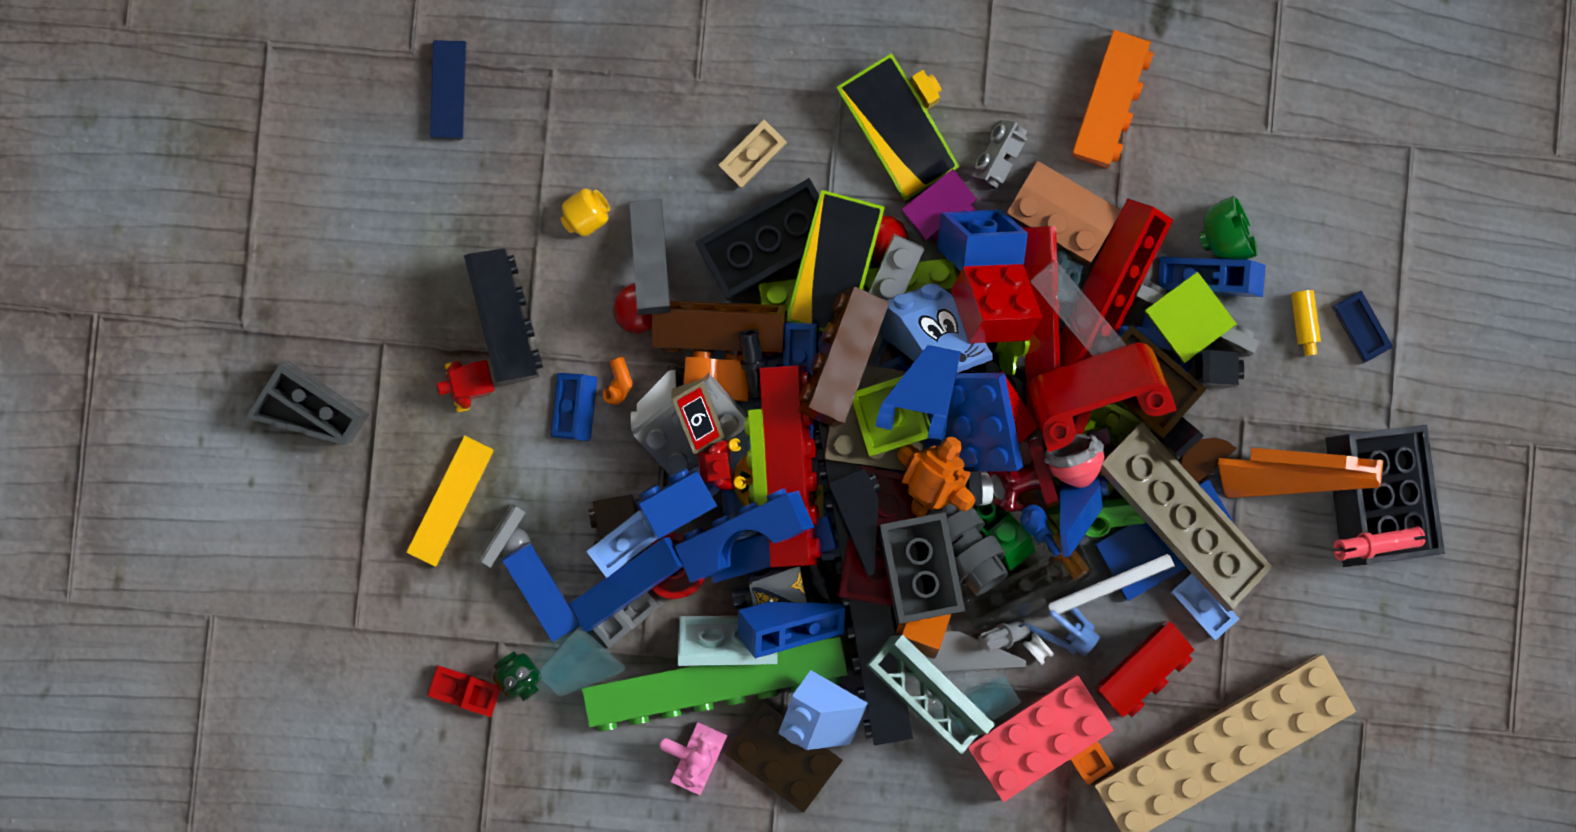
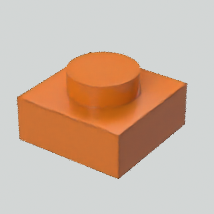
(1092, 763)

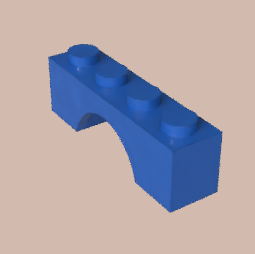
(711, 551)

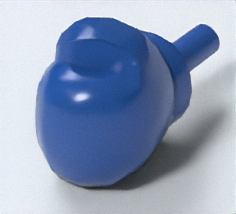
(1035, 523)

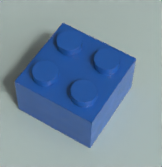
(981, 238)
(675, 503)

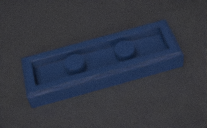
(448, 89)

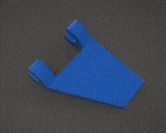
(924, 389)

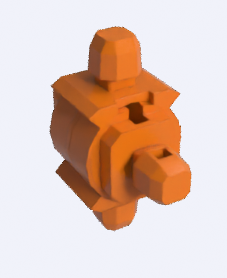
(936, 477)

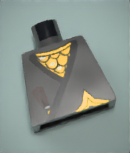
(772, 585)

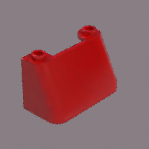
(1094, 384)

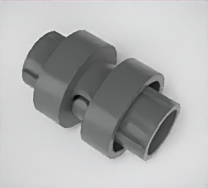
(975, 556)

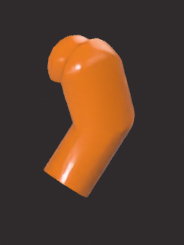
(620, 384)

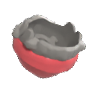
(1078, 462)

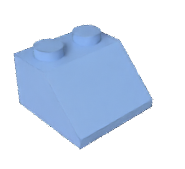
(821, 714)

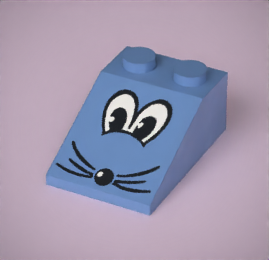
(931, 319)

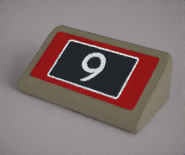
(697, 415)

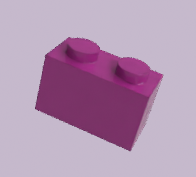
(945, 195)

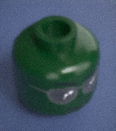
(517, 676)

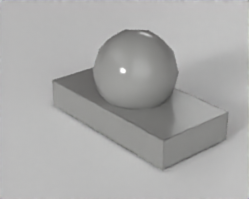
(505, 536)

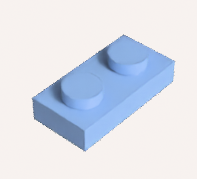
(1204, 607)

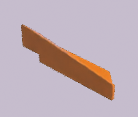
(1296, 472)

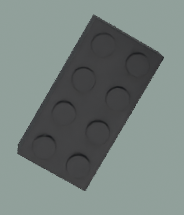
(760, 241)

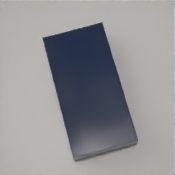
(1362, 326)

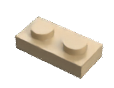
(752, 154)

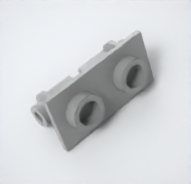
(1005, 139)

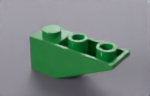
(1008, 533)

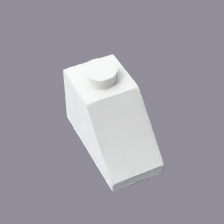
(655, 399)

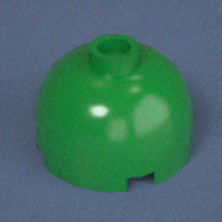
(1228, 231)

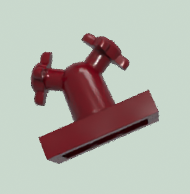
(1027, 479)

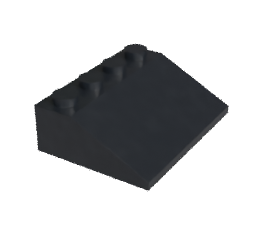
(1403, 499)

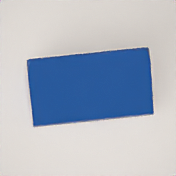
(574, 406)

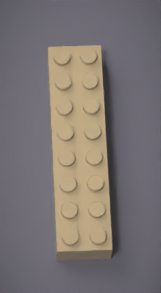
(1224, 747)

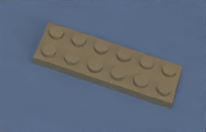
(1184, 517)

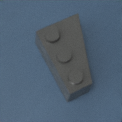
(307, 406)

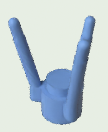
(1080, 637)

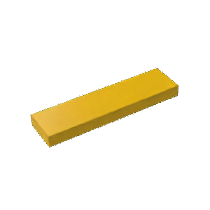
(450, 501)

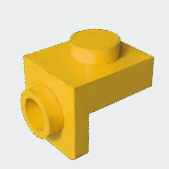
(926, 88)

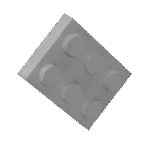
(665, 437)

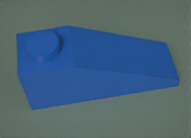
(1223, 276)
(1079, 510)
(787, 625)

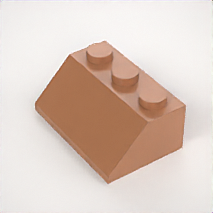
(1078, 214)

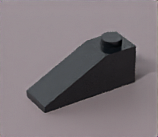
(858, 508)

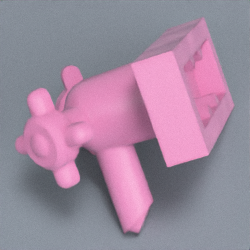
(696, 758)

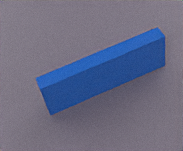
(541, 591)

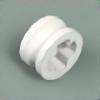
(1038, 648)

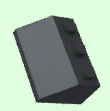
(921, 568)

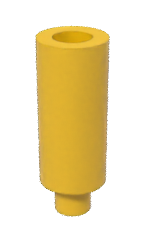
(1306, 320)

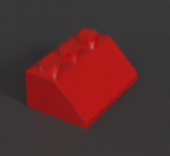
(1145, 670)

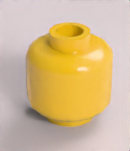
(585, 212)

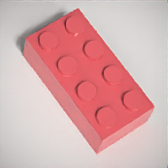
(1040, 737)

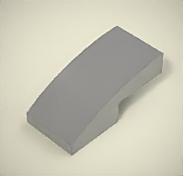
(628, 618)

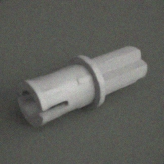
(1003, 635)

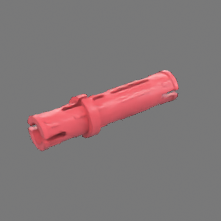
(1368, 545)

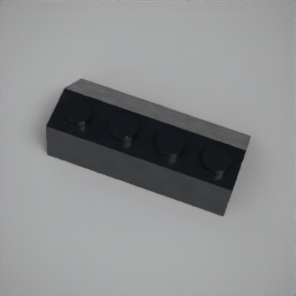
(502, 316)

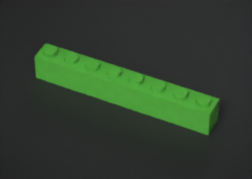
(704, 684)

